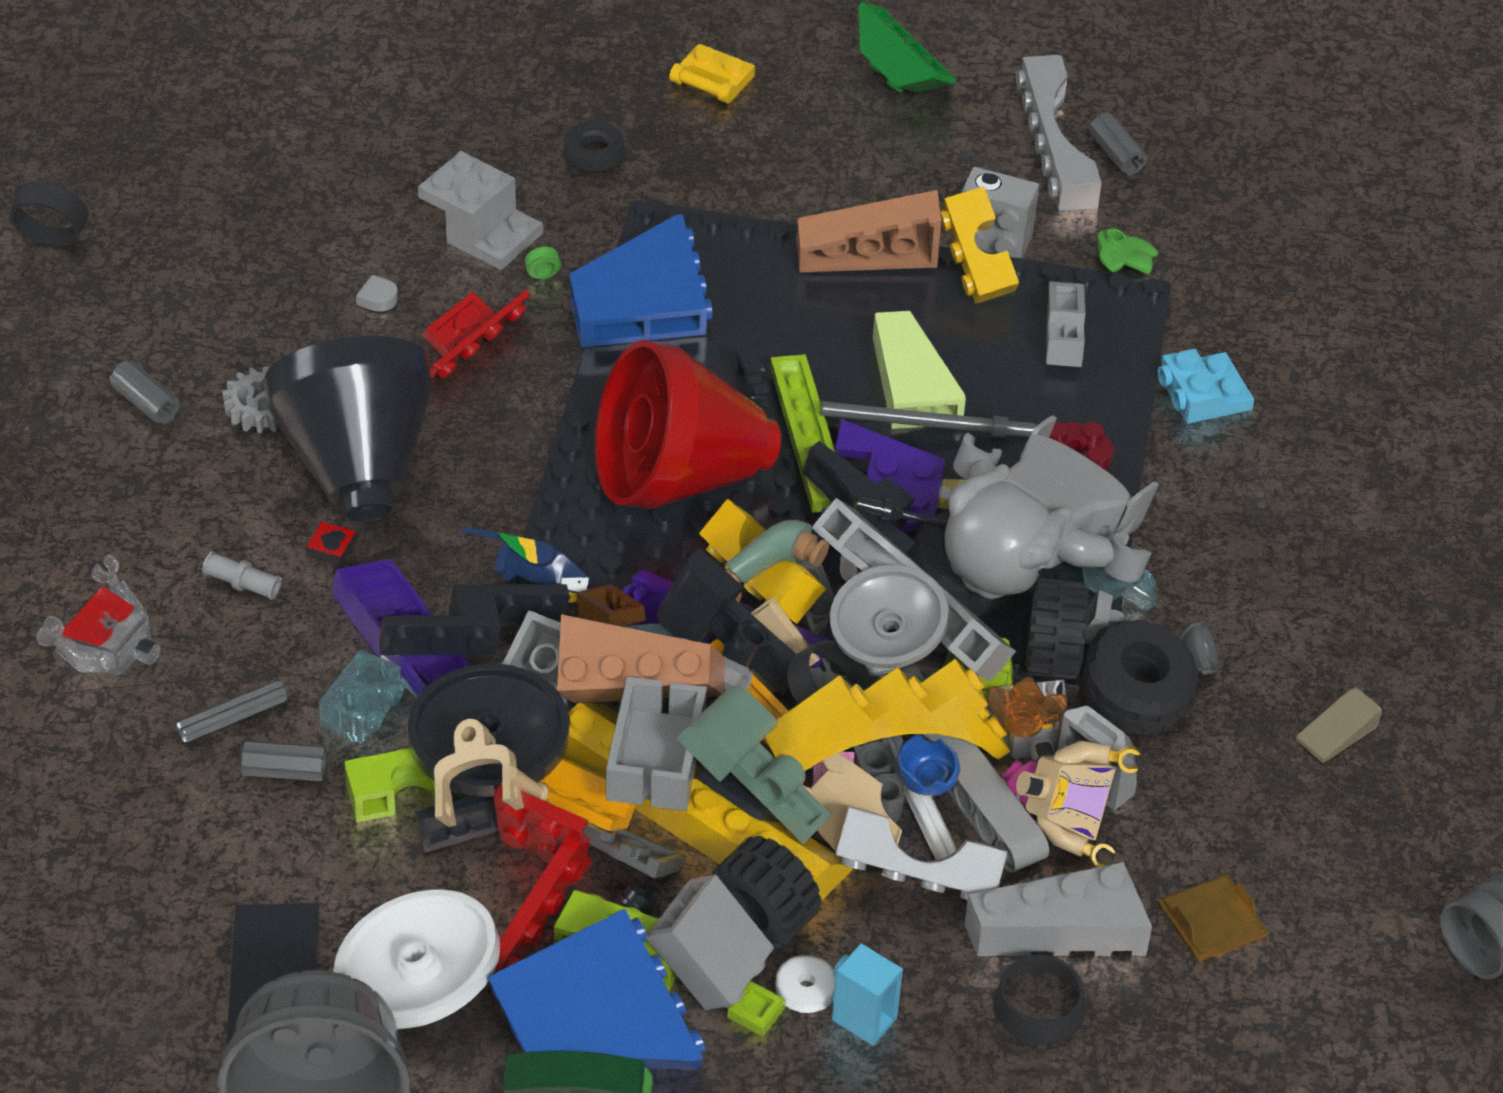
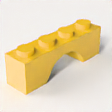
(786, 582)

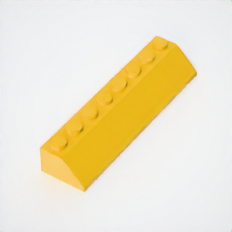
(711, 820)

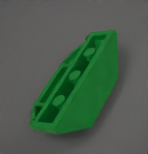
(898, 53)

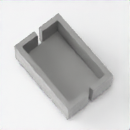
(644, 752)

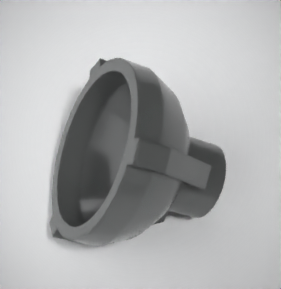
(1201, 644)

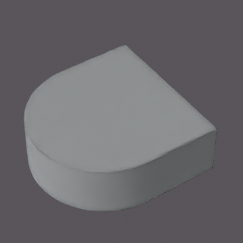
(377, 294)

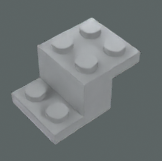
(480, 210)

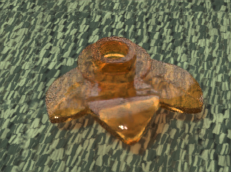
(1026, 708)

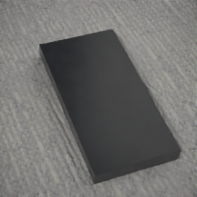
(268, 945)

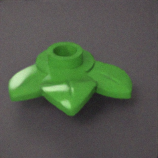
(1120, 250)

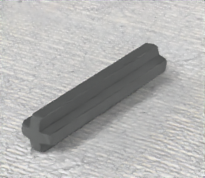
(231, 711)

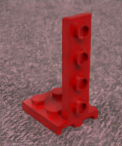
(558, 840)

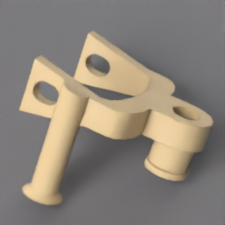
(478, 747)

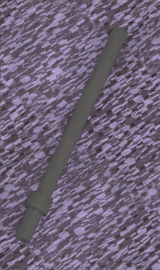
(996, 426)

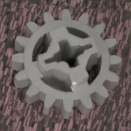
(252, 394)

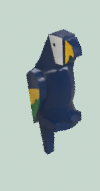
(536, 562)

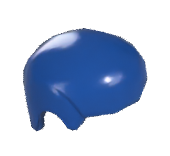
(928, 766)

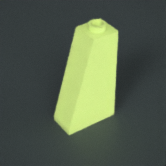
(912, 368)

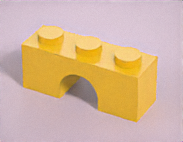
(985, 274)

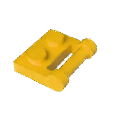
(713, 73)

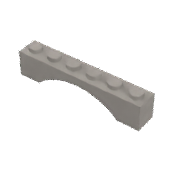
(1071, 175)
(868, 548)

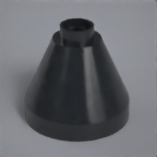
(353, 416)

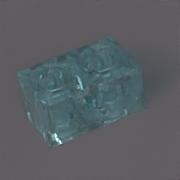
(361, 697)

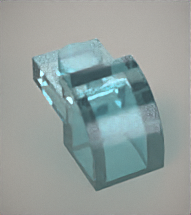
(1140, 592)

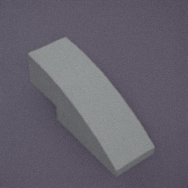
(1065, 324)

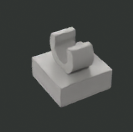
(1100, 615)

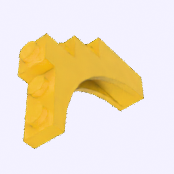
(847, 716)

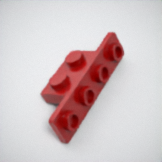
(465, 326)

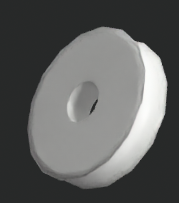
(806, 969)

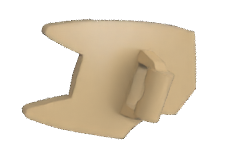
(844, 787)

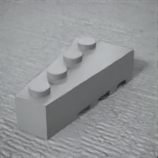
(1060, 915)

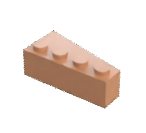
(872, 236)
(601, 656)

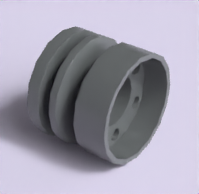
(1475, 928)

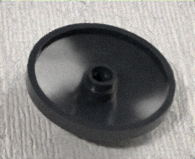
(513, 705)

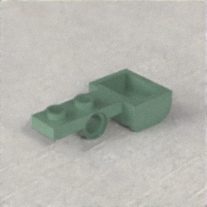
(729, 740)

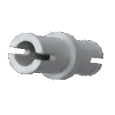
(241, 575)

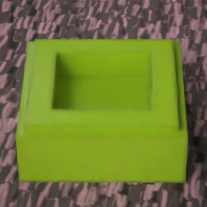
(757, 1009)

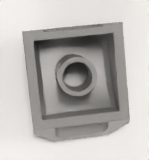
(1089, 726)

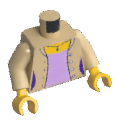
(1072, 793)

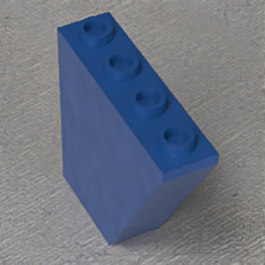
(642, 290)
(598, 997)

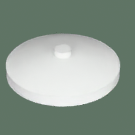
(423, 954)

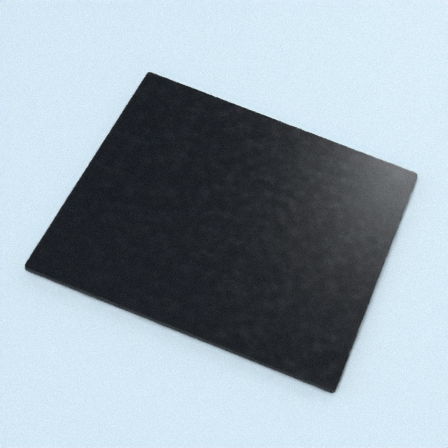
(829, 316)

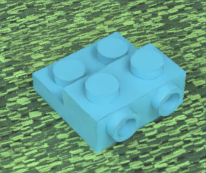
(1203, 385)

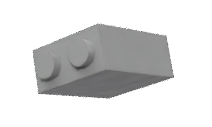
(710, 942)

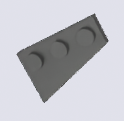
(636, 851)

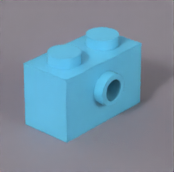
(866, 993)

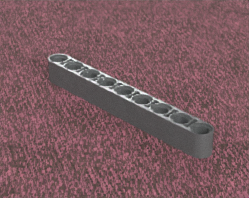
(874, 756)

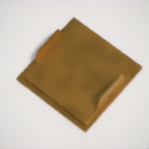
(1213, 917)

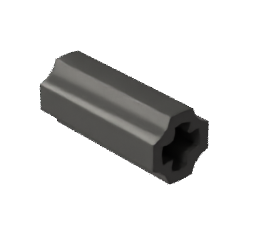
(1118, 143)
(144, 392)
(284, 760)

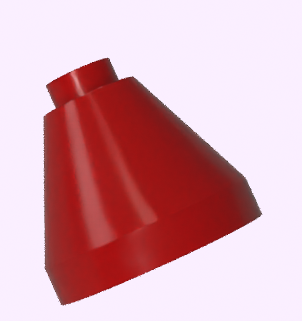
(675, 429)

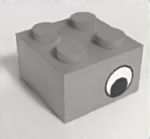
(1014, 208)

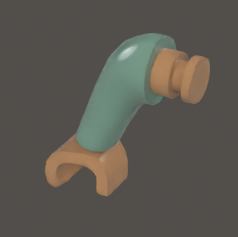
(780, 542)

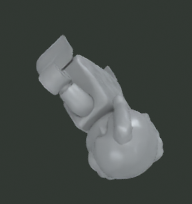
(1038, 515)

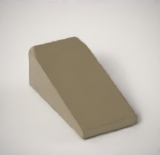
(1341, 725)

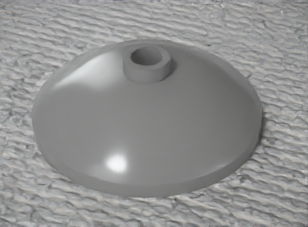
(887, 600)

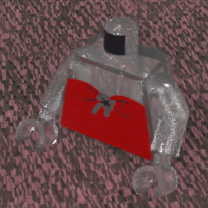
(106, 631)

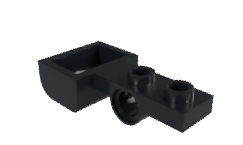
(705, 604)

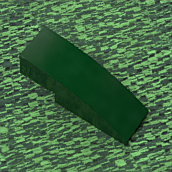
(572, 1073)

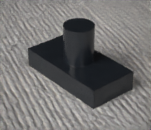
(473, 816)

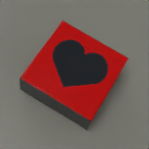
(331, 543)

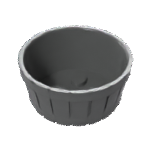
(314, 1037)

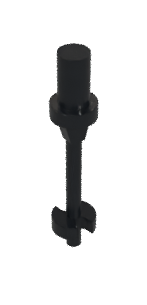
(886, 510)

